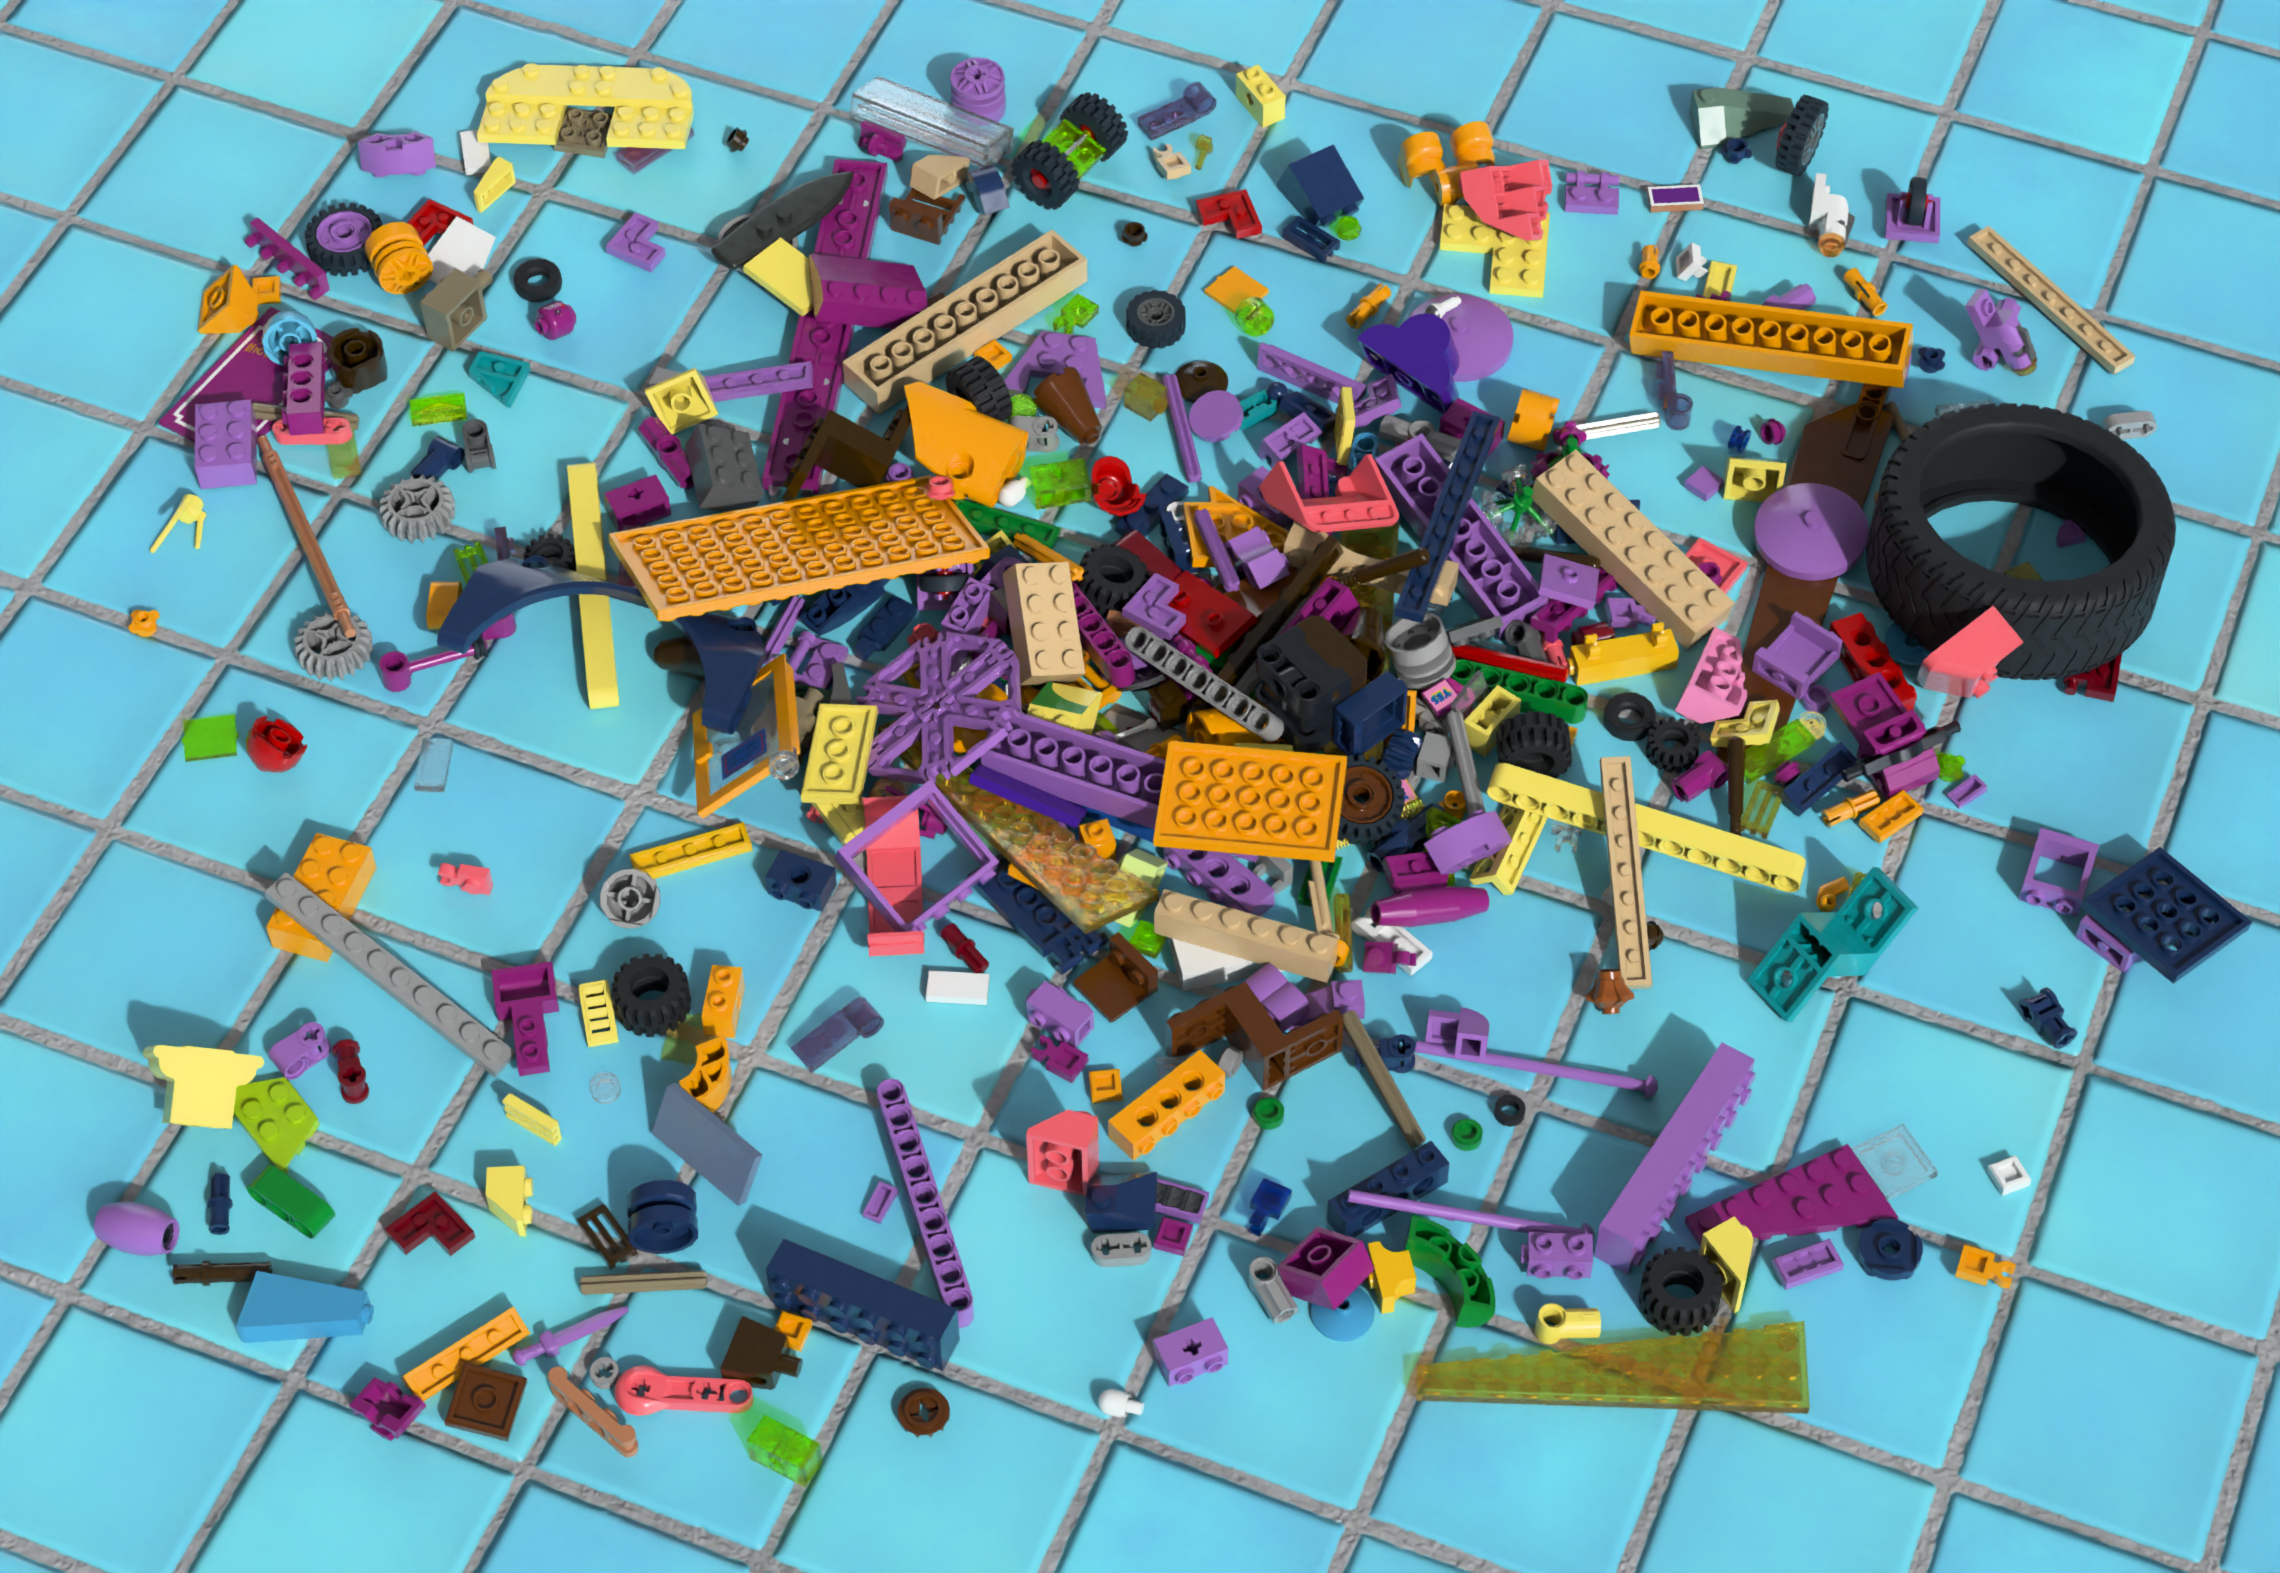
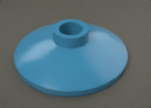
(1903, 647)
(1345, 1323)

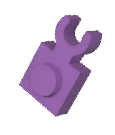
(1626, 614)

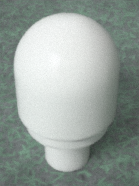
(1013, 492)
(1119, 1403)

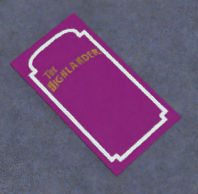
(238, 375)

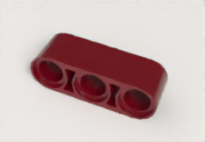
(1149, 554)

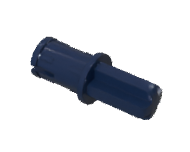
(219, 1204)

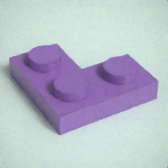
(633, 243)
(1382, 400)
(1151, 608)

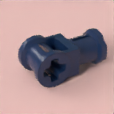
(2046, 1014)
(1393, 1054)

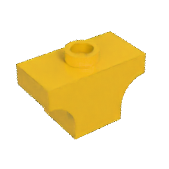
(1392, 1275)

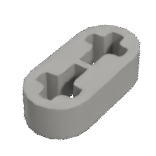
(2131, 424)
(1121, 1249)

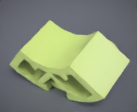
(1147, 868)

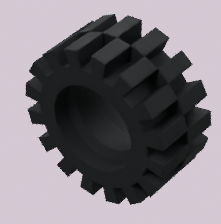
(553, 548)
(1672, 731)

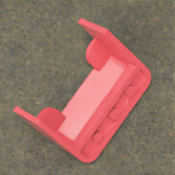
(1969, 658)

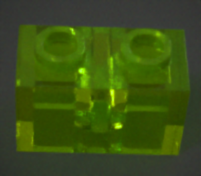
(1060, 483)
(784, 1451)

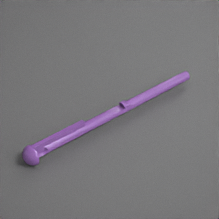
(1648, 1086)
(1460, 1214)

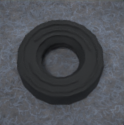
(541, 292)
(1633, 702)

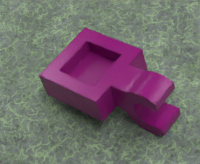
(1383, 957)

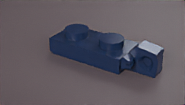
(884, 627)

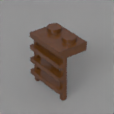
(923, 220)

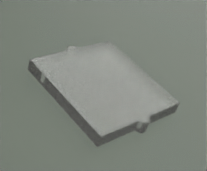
(1471, 695)

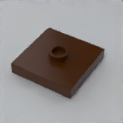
(486, 1401)

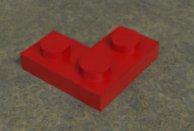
(1231, 207)
(434, 219)

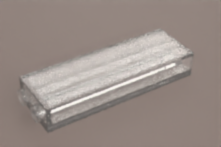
(932, 122)

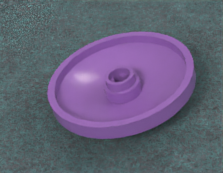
(1479, 333)
(1811, 531)

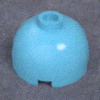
(286, 329)

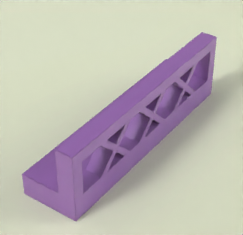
(1306, 374)

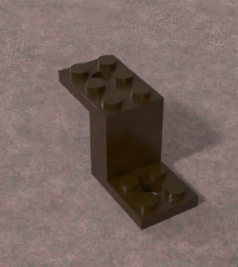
(847, 451)

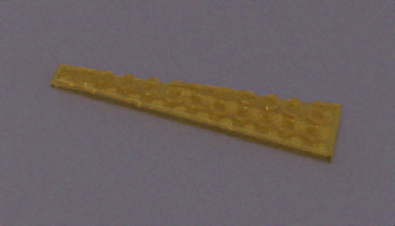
(1048, 855)
(1705, 1372)

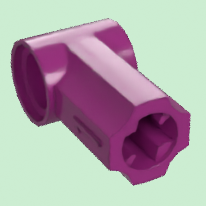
(1706, 773)

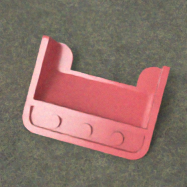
(1359, 502)

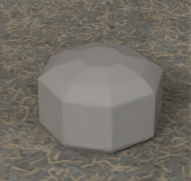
(1230, 1061)

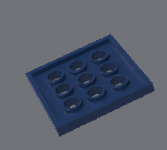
(2182, 884)

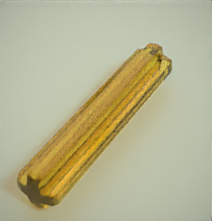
(1342, 921)

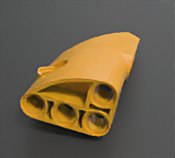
(963, 443)

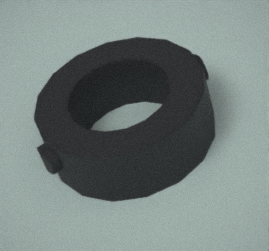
(1509, 1100)

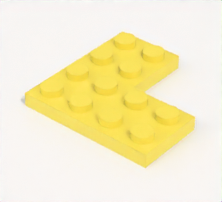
(1516, 263)

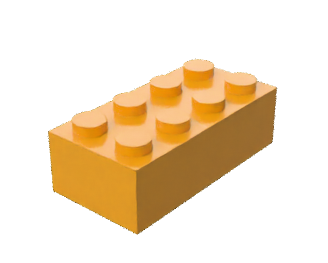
(337, 875)

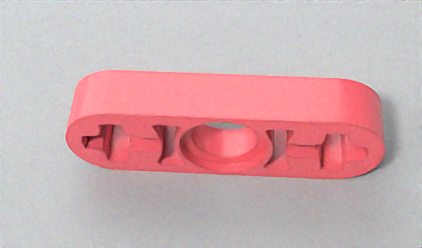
(335, 432)

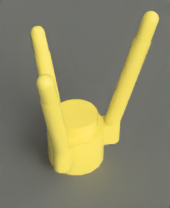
(188, 511)

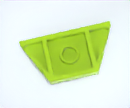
(275, 1119)

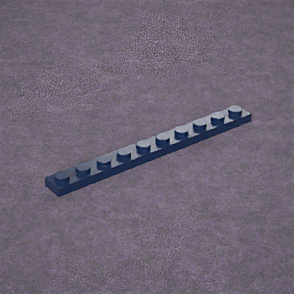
(1448, 515)

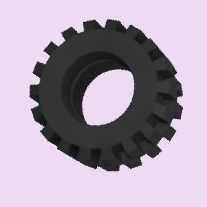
(982, 386)
(1111, 577)
(1535, 743)
(649, 975)
(1683, 1269)

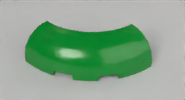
(1455, 1269)

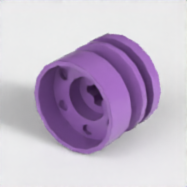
(979, 87)

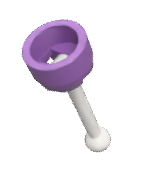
(1109, 736)

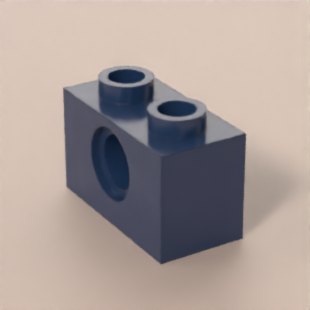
(791, 869)

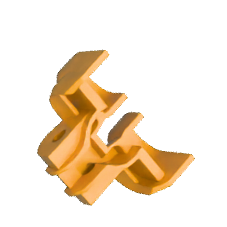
(1423, 155)

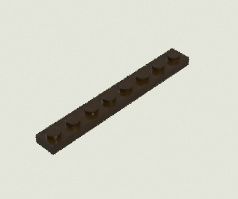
(1274, 617)

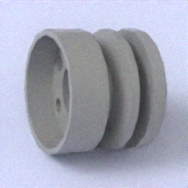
(1420, 651)

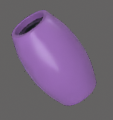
(136, 1228)

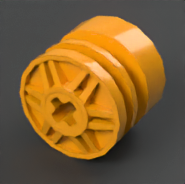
(398, 258)

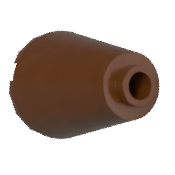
(1069, 404)

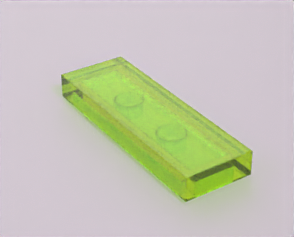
(1783, 746)

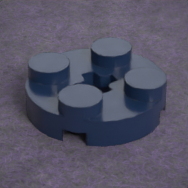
(1887, 1266)

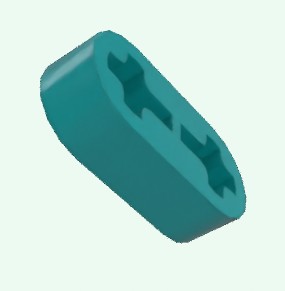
(1255, 410)

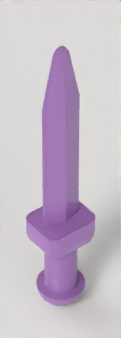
(550, 1343)

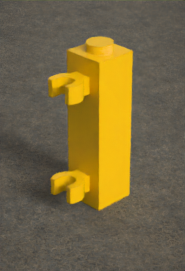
(1623, 656)

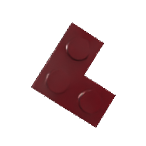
(430, 1219)

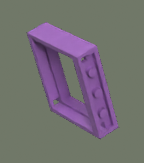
(926, 793)

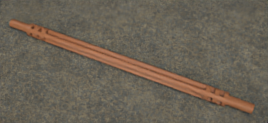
(306, 536)

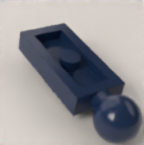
(1298, 403)

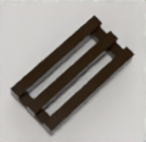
(619, 1255)

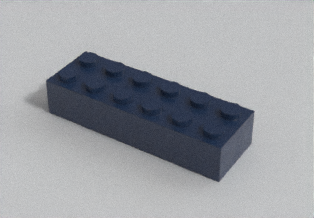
(863, 1305)

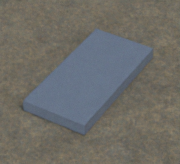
(706, 1144)

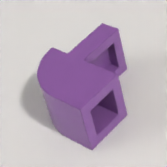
(1464, 1030)

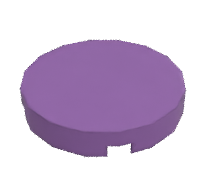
(1215, 416)

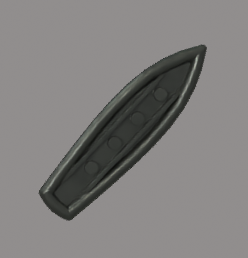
(782, 218)

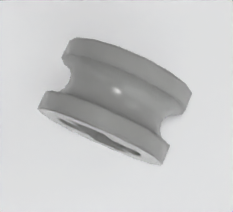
(607, 1364)

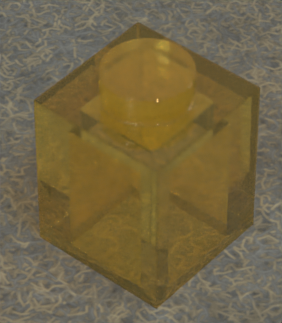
(1145, 397)

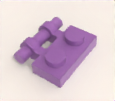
(1592, 199)

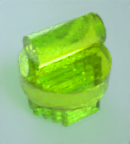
(1023, 405)

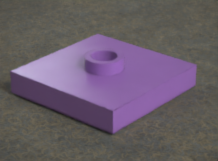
(1568, 581)

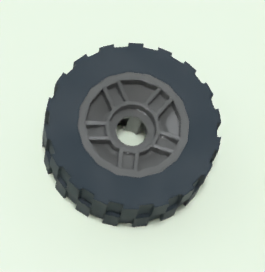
(1155, 319)

